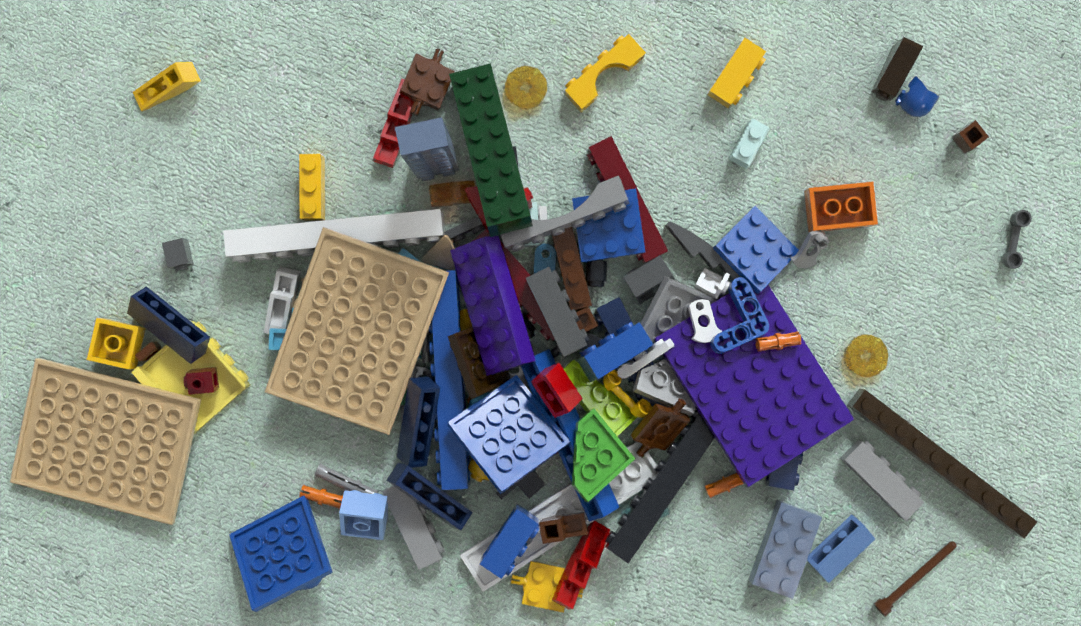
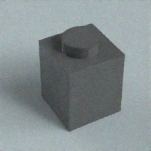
(177, 254)

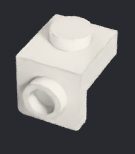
(712, 283)

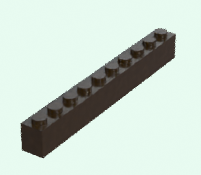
(942, 463)

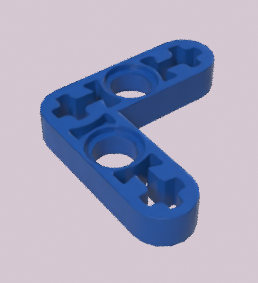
(747, 325)

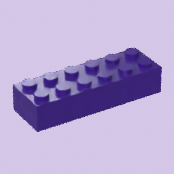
(492, 305)

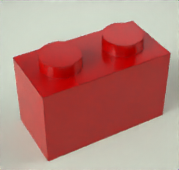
(556, 390)

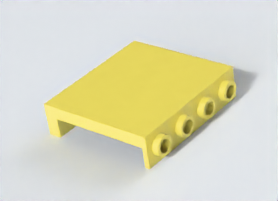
(168, 369)

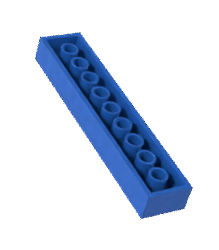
(452, 397)

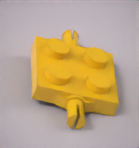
(541, 585)

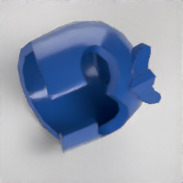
(918, 100)

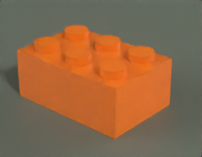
(841, 207)

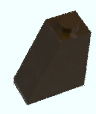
(896, 68)

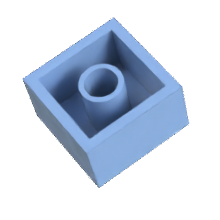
(363, 515)

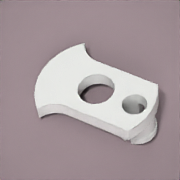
(702, 334)

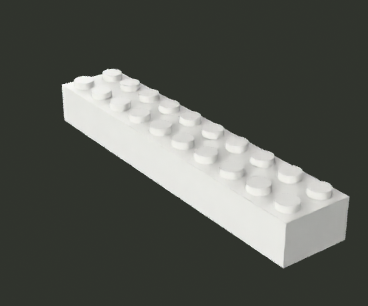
(303, 237)

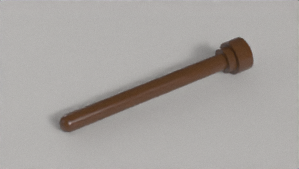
(886, 604)

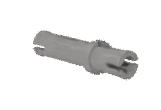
(342, 481)

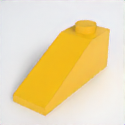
(166, 85)

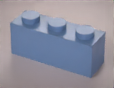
(840, 548)

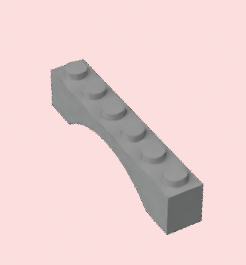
(605, 198)

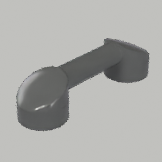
(1012, 258)

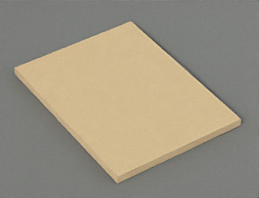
(356, 331)
(105, 441)

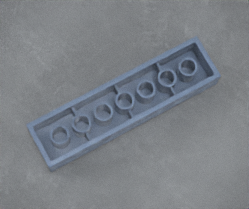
(427, 149)

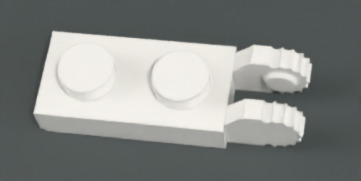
(644, 358)

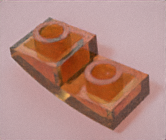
(449, 193)

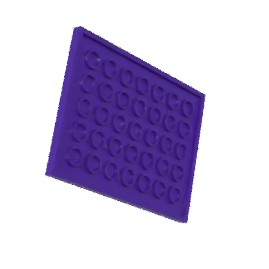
(756, 402)

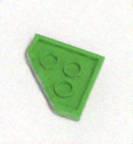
(597, 455)

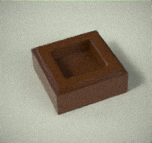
(148, 351)

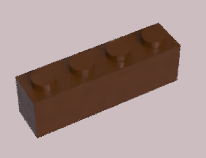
(571, 270)

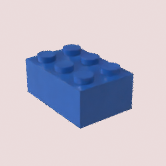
(614, 351)
(510, 542)

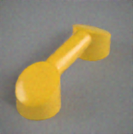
(637, 409)

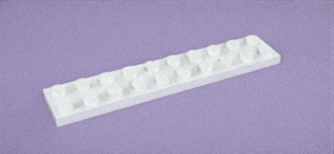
(563, 502)

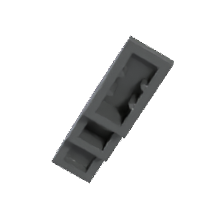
(695, 245)

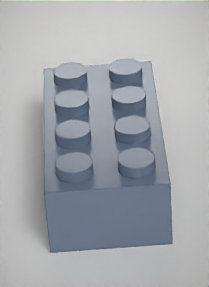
(785, 549)

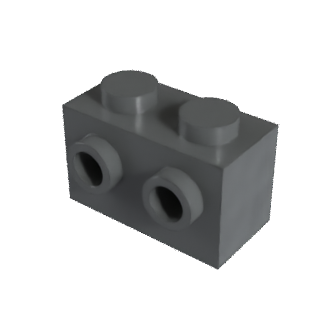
(647, 278)

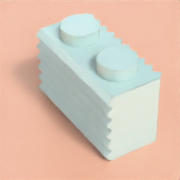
(749, 143)

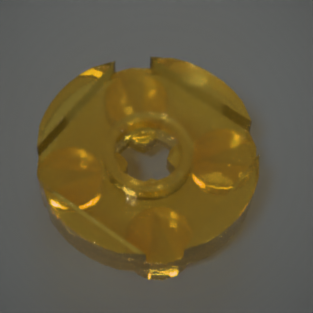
(533, 77)
(876, 362)

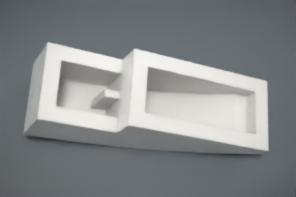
(282, 298)

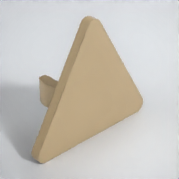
(440, 254)

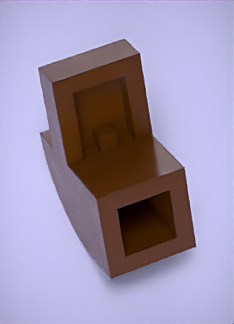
(562, 526)

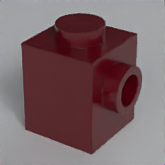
(201, 380)

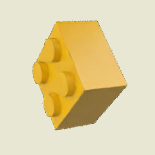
(116, 343)

